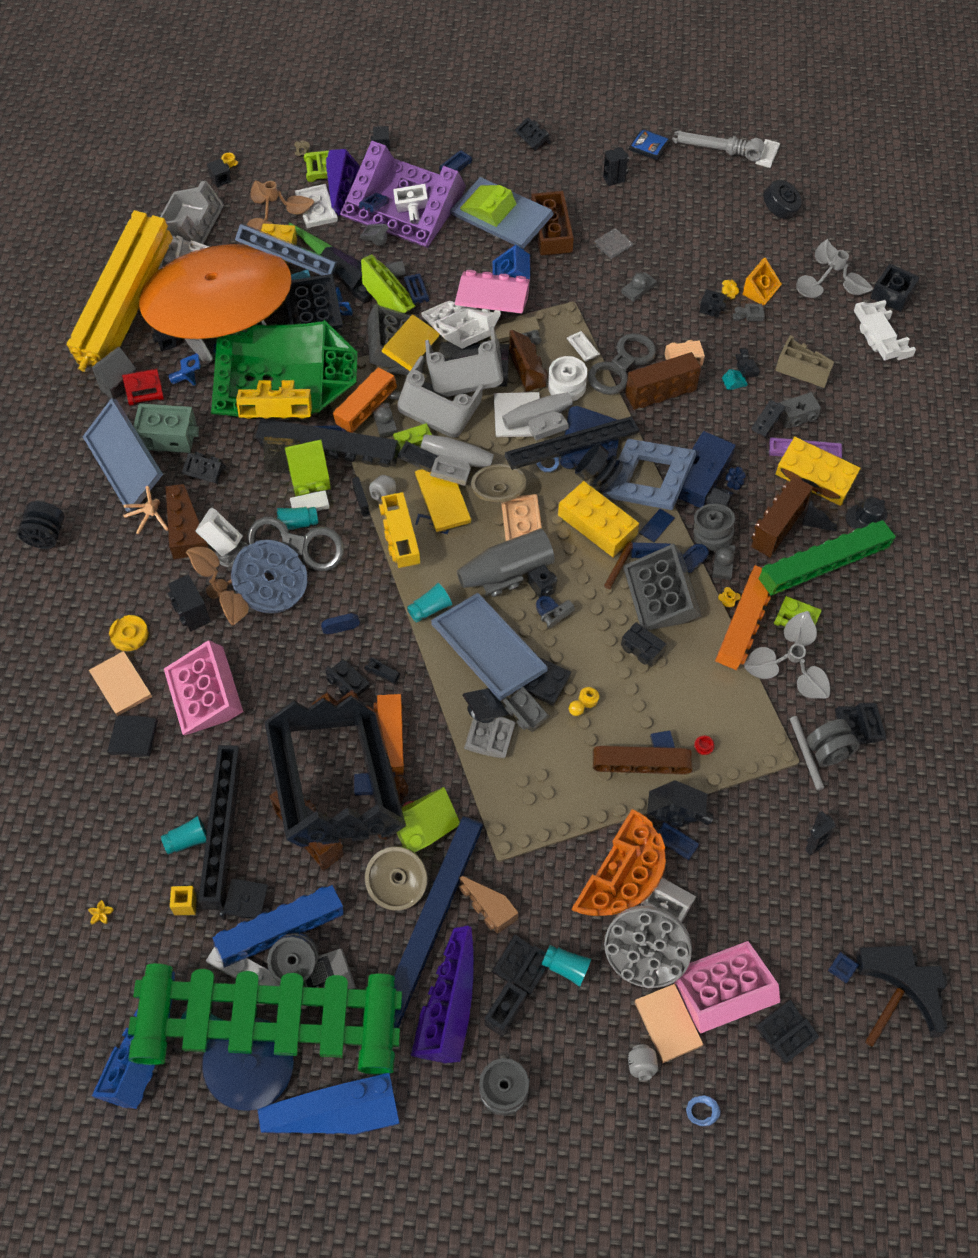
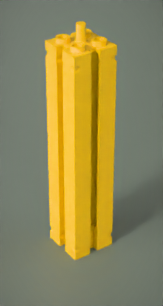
(119, 289)

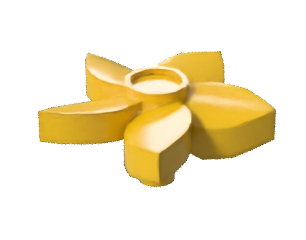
(100, 912)

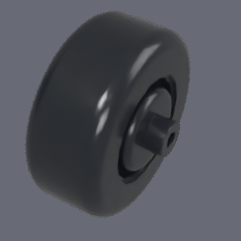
(782, 199)

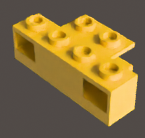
(274, 403)
(399, 528)

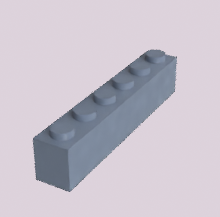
(285, 250)

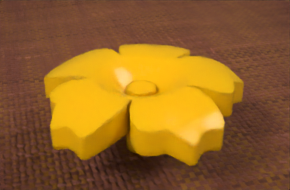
(730, 288)

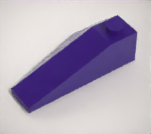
(341, 175)

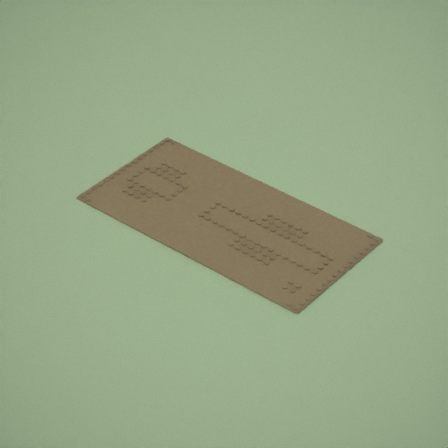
(547, 779)

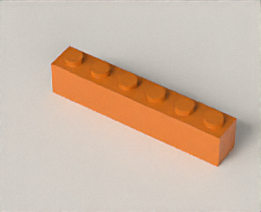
(744, 622)

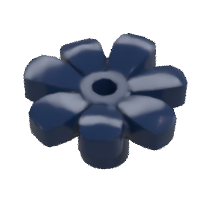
(735, 478)

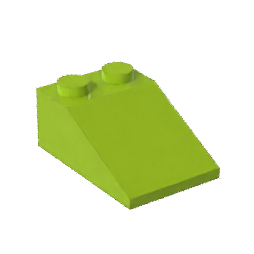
(490, 203)
(308, 468)
(427, 820)

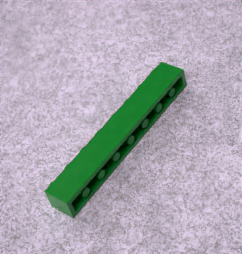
(826, 557)

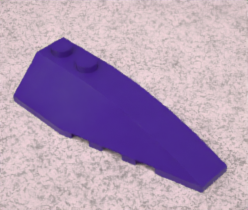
(446, 1017)

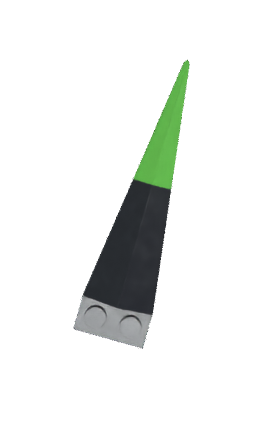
(347, 268)

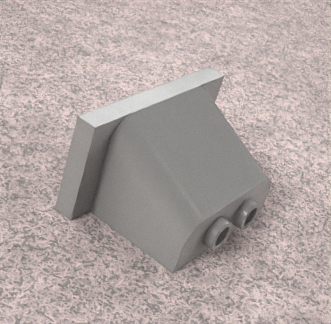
(192, 212)

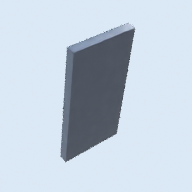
(518, 226)
(122, 454)
(489, 646)

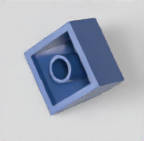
(513, 262)

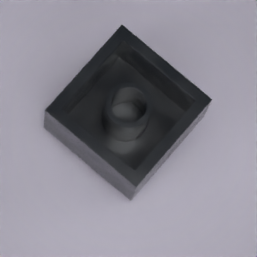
(895, 287)
(188, 603)

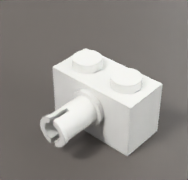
(411, 200)

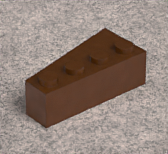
(182, 522)

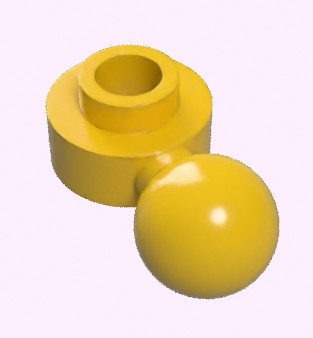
(576, 707)

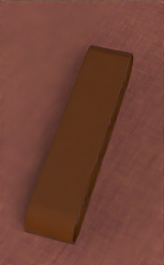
(642, 760)

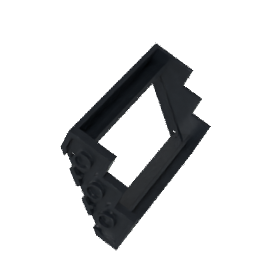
(382, 819)

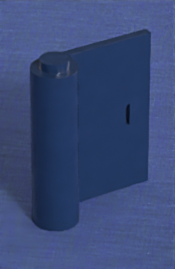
(580, 419)

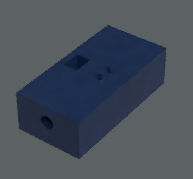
(707, 469)

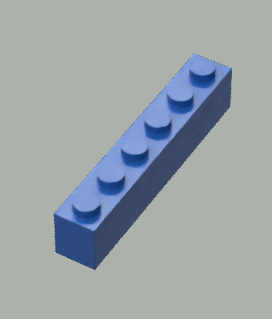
(267, 928)

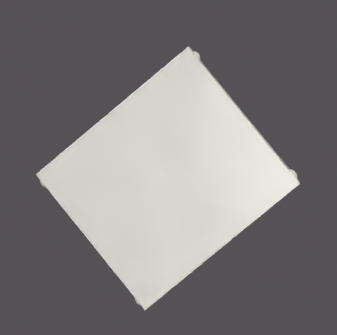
(507, 402)

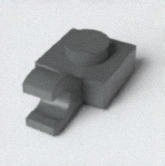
(752, 312)

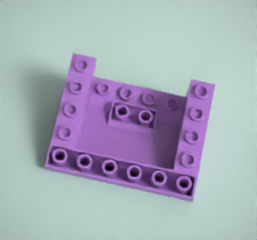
(383, 174)

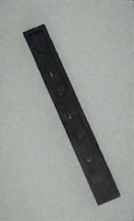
(571, 442)

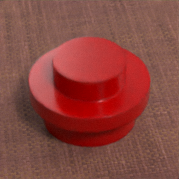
(704, 745)

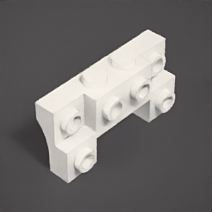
(879, 331)

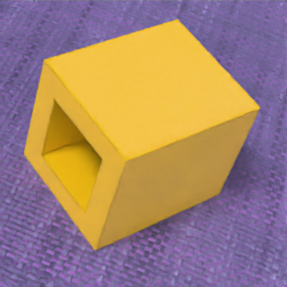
(183, 900)

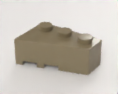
(804, 364)

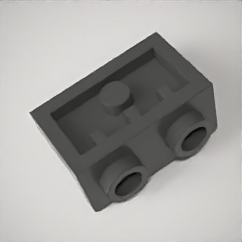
(526, 709)

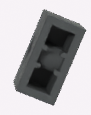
(800, 410)

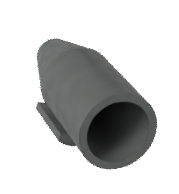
(505, 563)

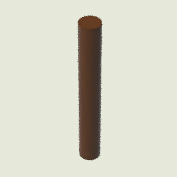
(618, 566)
(885, 1016)

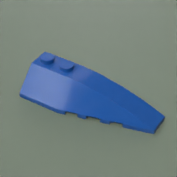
(123, 1080)

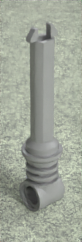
(751, 149)

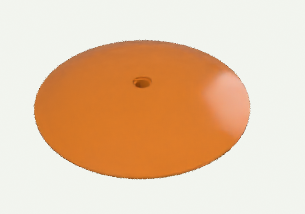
(214, 291)

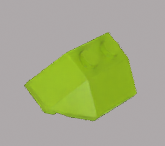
(384, 286)

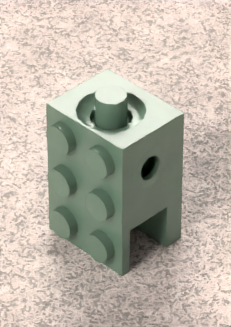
(166, 427)

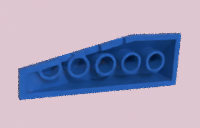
(337, 1109)

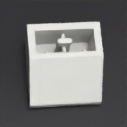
(218, 532)
(670, 898)

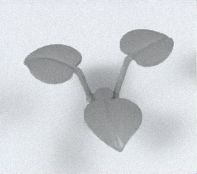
(837, 260)
(803, 632)

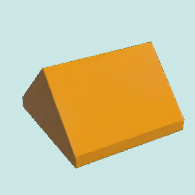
(761, 283)

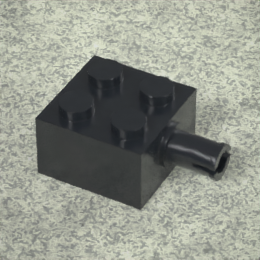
(678, 804)

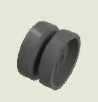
(714, 526)
(833, 742)
(295, 945)
(506, 1100)

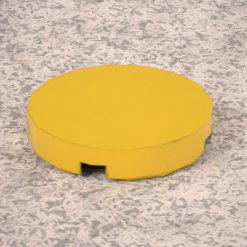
(128, 633)

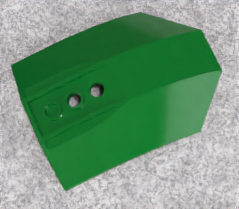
(299, 352)

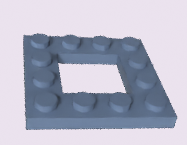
(665, 497)

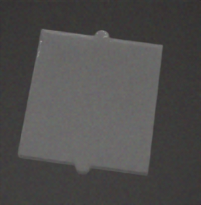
(613, 243)

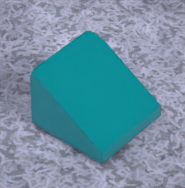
(734, 380)

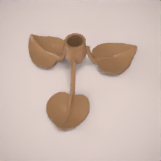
(268, 192)
(205, 564)

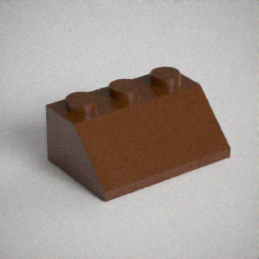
(526, 361)

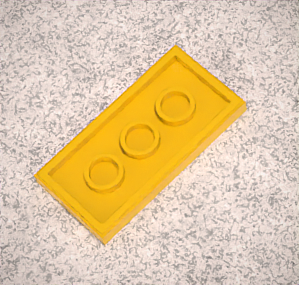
(409, 342)
(442, 501)

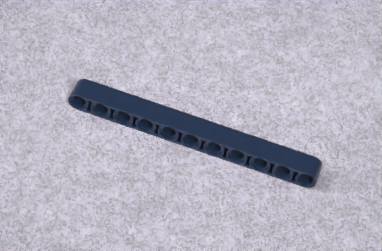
(435, 911)

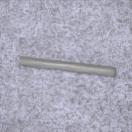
(807, 753)

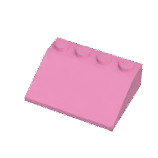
(493, 291)
(203, 688)
(727, 987)

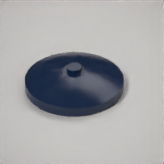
(245, 1079)

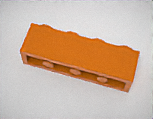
(364, 400)
(390, 717)

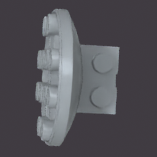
(648, 946)

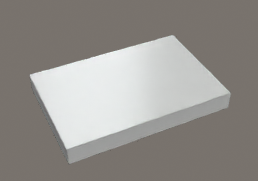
(321, 210)

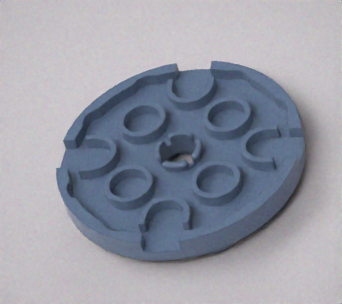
(279, 560)

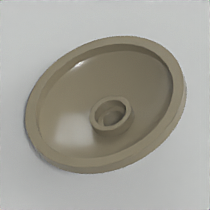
(498, 483)
(386, 887)

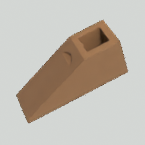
(494, 906)

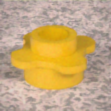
(229, 158)
(729, 602)

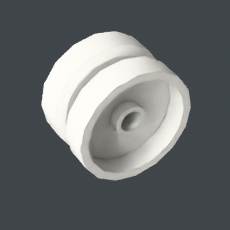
(569, 376)

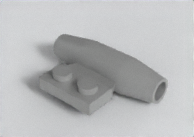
(540, 415)
(454, 458)

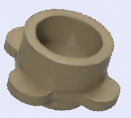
(301, 144)

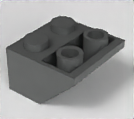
(110, 372)

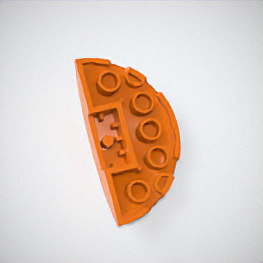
(628, 872)

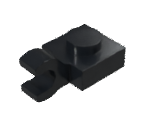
(745, 365)

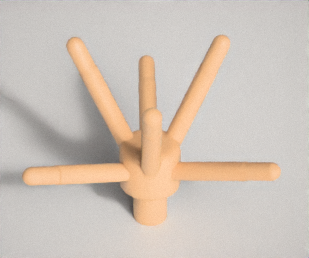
(148, 508)

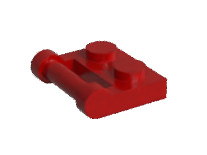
(140, 381)

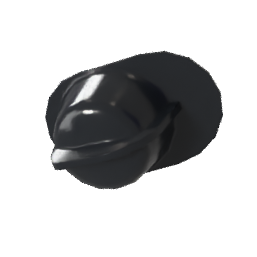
(866, 512)

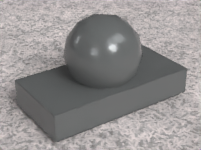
(376, 233)
(638, 286)
(384, 420)
(724, 563)

